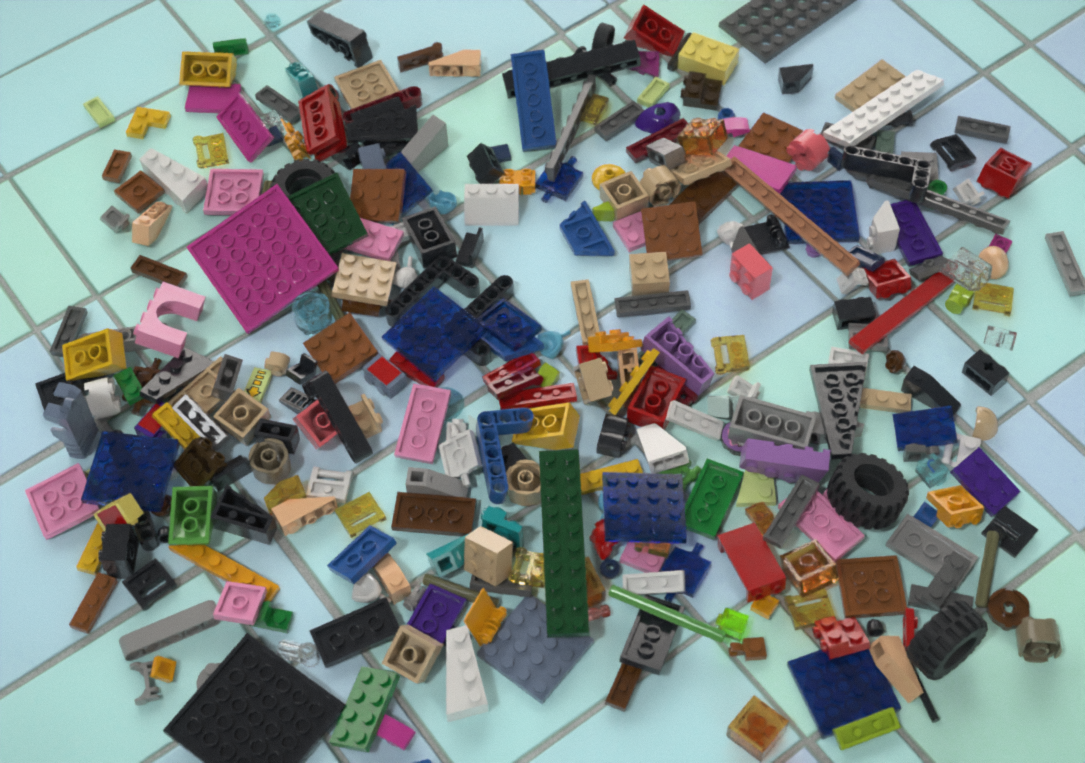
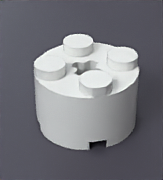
(102, 398)

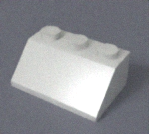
(491, 205)

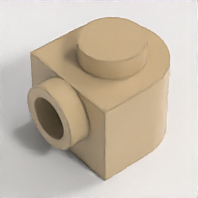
(277, 363)

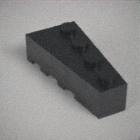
(341, 37)

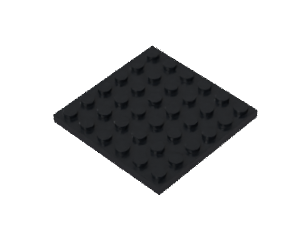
(254, 711)

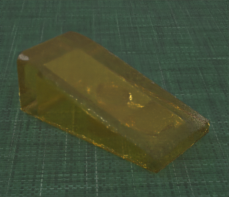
(595, 109)

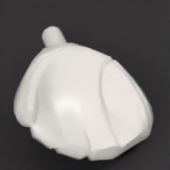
(728, 232)
(405, 275)
(367, 590)

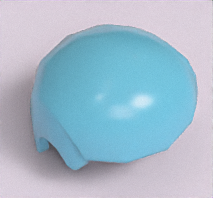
(444, 201)

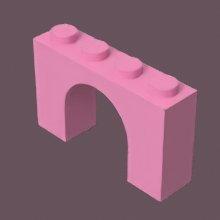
(167, 300)

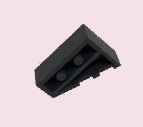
(242, 518)

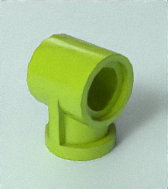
(958, 299)

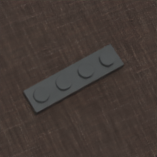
(652, 303)
(791, 511)

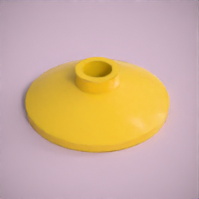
(605, 173)

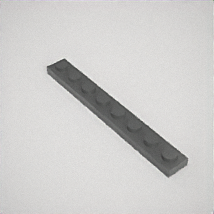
(569, 131)
(943, 204)

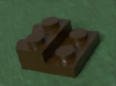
(701, 91)
(199, 462)

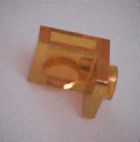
(760, 515)

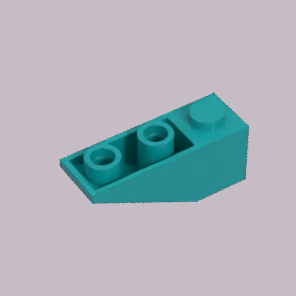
(301, 79)
(447, 557)

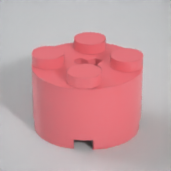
(808, 150)

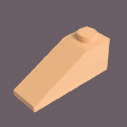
(626, 362)
(392, 579)

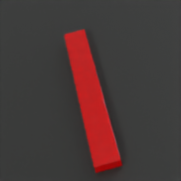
(900, 312)

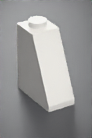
(661, 448)

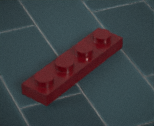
(638, 150)

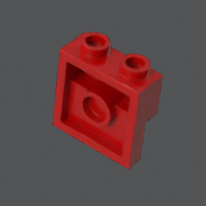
(888, 279)
(840, 637)

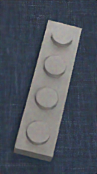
(1066, 263)

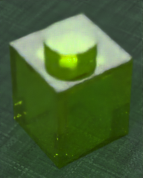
(732, 623)

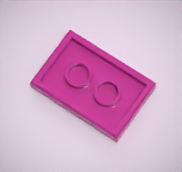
(210, 99)

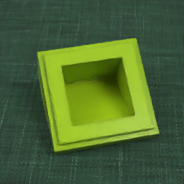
(603, 212)
(549, 374)

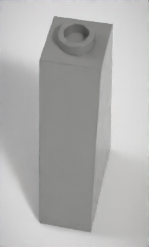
(427, 143)

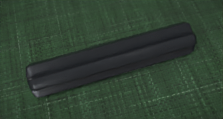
(673, 63)

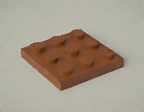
(771, 137)
(378, 194)
(672, 230)
(341, 348)
(871, 586)

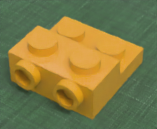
(613, 341)
(956, 506)

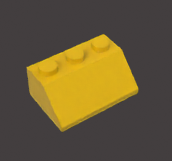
(207, 69)

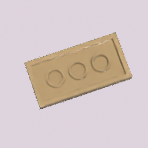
(868, 85)

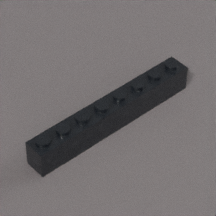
(581, 65)

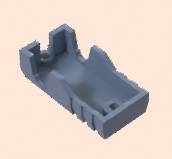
(75, 418)

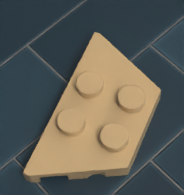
(201, 389)

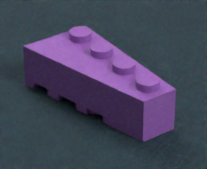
(678, 356)
(783, 461)

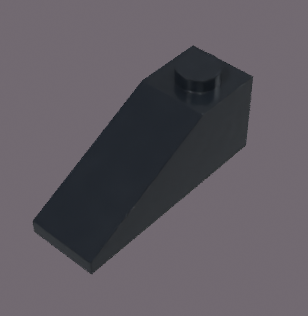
(928, 390)

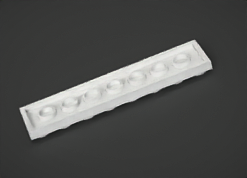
(883, 108)

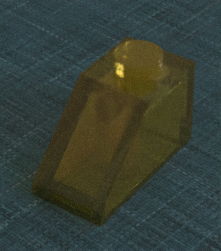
(284, 490)

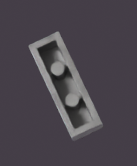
(201, 421)

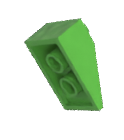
(191, 515)

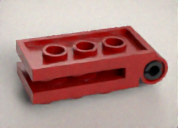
(322, 123)

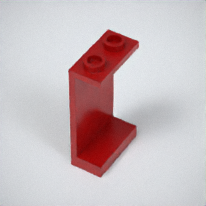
(752, 562)

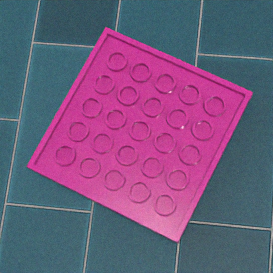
(262, 258)

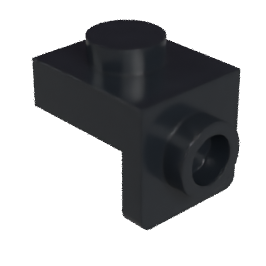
(303, 370)

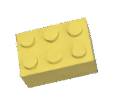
(708, 57)

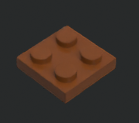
(139, 191)

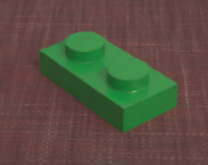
(234, 46)
(129, 385)

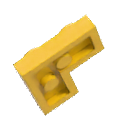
(144, 118)

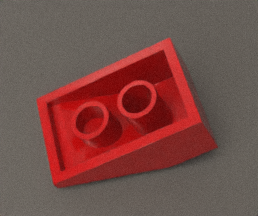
(654, 32)
(1003, 172)
(653, 397)

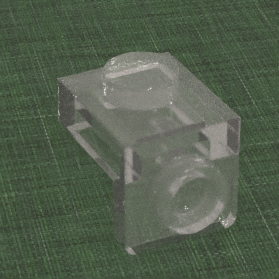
(272, 119)

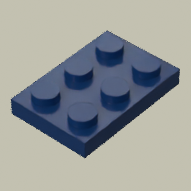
(361, 554)

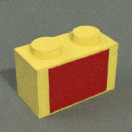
(121, 511)

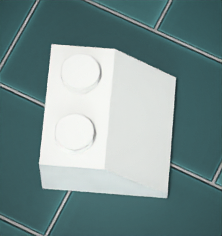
(883, 230)

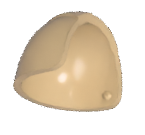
(986, 424)

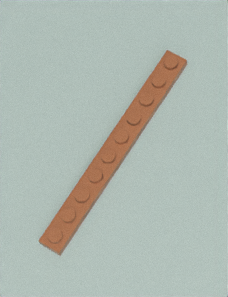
(792, 217)

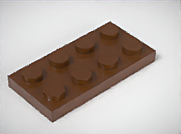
(707, 193)
(433, 514)

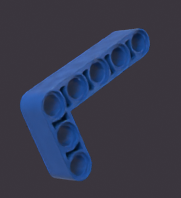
(496, 426)

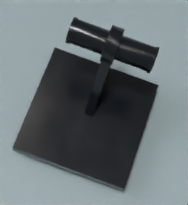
(1012, 530)

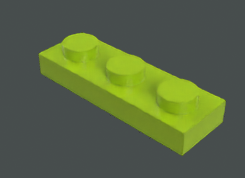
(866, 728)

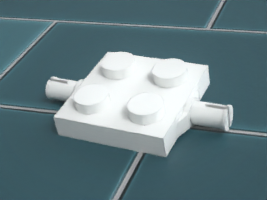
(460, 454)

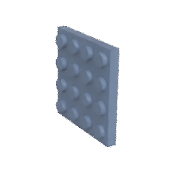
(527, 655)

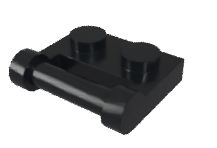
(957, 149)
(145, 579)

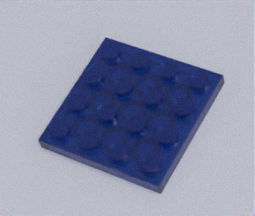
(827, 205)
(434, 334)
(131, 466)
(643, 508)
(841, 688)

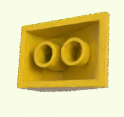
(94, 355)
(551, 428)

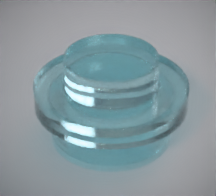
(272, 21)

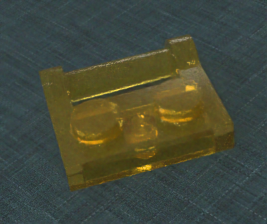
(216, 148)
(996, 295)
(736, 353)
(358, 510)
(535, 570)
(805, 615)

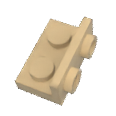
(366, 417)

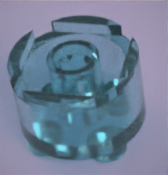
(312, 312)

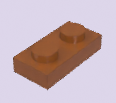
(116, 166)

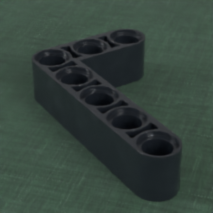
(890, 166)
(441, 271)
(499, 289)
(339, 415)

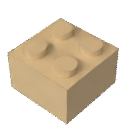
(624, 195)
(649, 273)
(593, 380)
(241, 416)
(488, 556)
(412, 654)

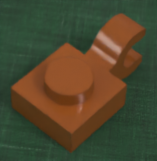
(751, 648)

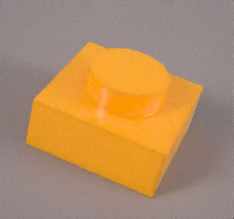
(765, 606)
(163, 669)

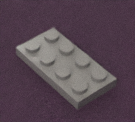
(925, 546)

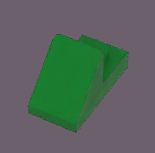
(273, 618)

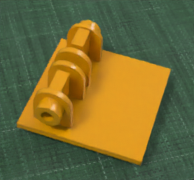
(294, 142)
(523, 177)
(484, 618)

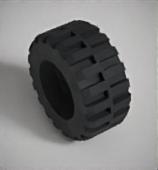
(300, 175)
(860, 506)
(946, 639)

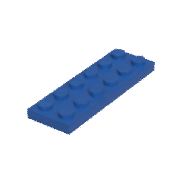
(533, 100)

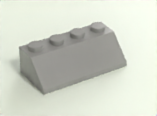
(770, 423)

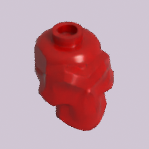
(597, 538)

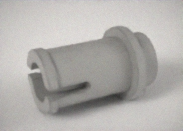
(414, 598)

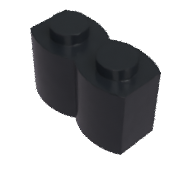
(612, 436)

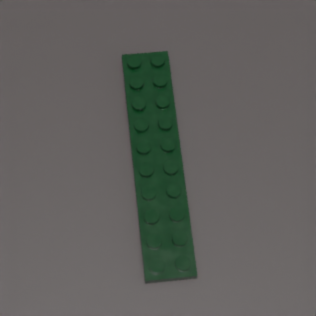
(563, 544)

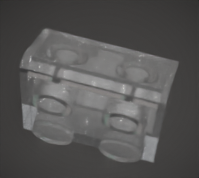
(967, 270)

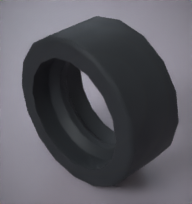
(603, 36)

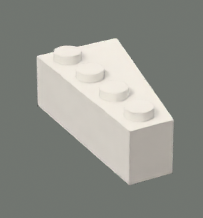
(178, 181)
(463, 681)

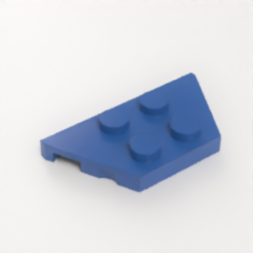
(585, 234)
(506, 353)

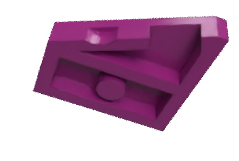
(649, 63)

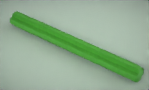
(667, 613)

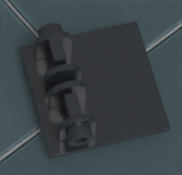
(768, 235)

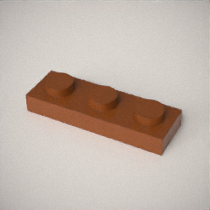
(93, 603)

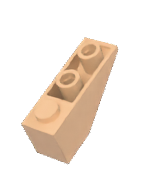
(457, 64)
(150, 223)
(299, 512)
(893, 663)

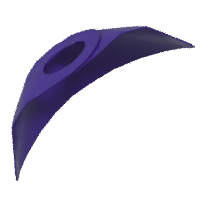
(651, 123)

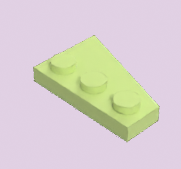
(755, 489)

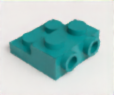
(496, 521)

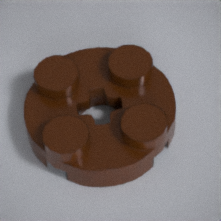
(1004, 619)

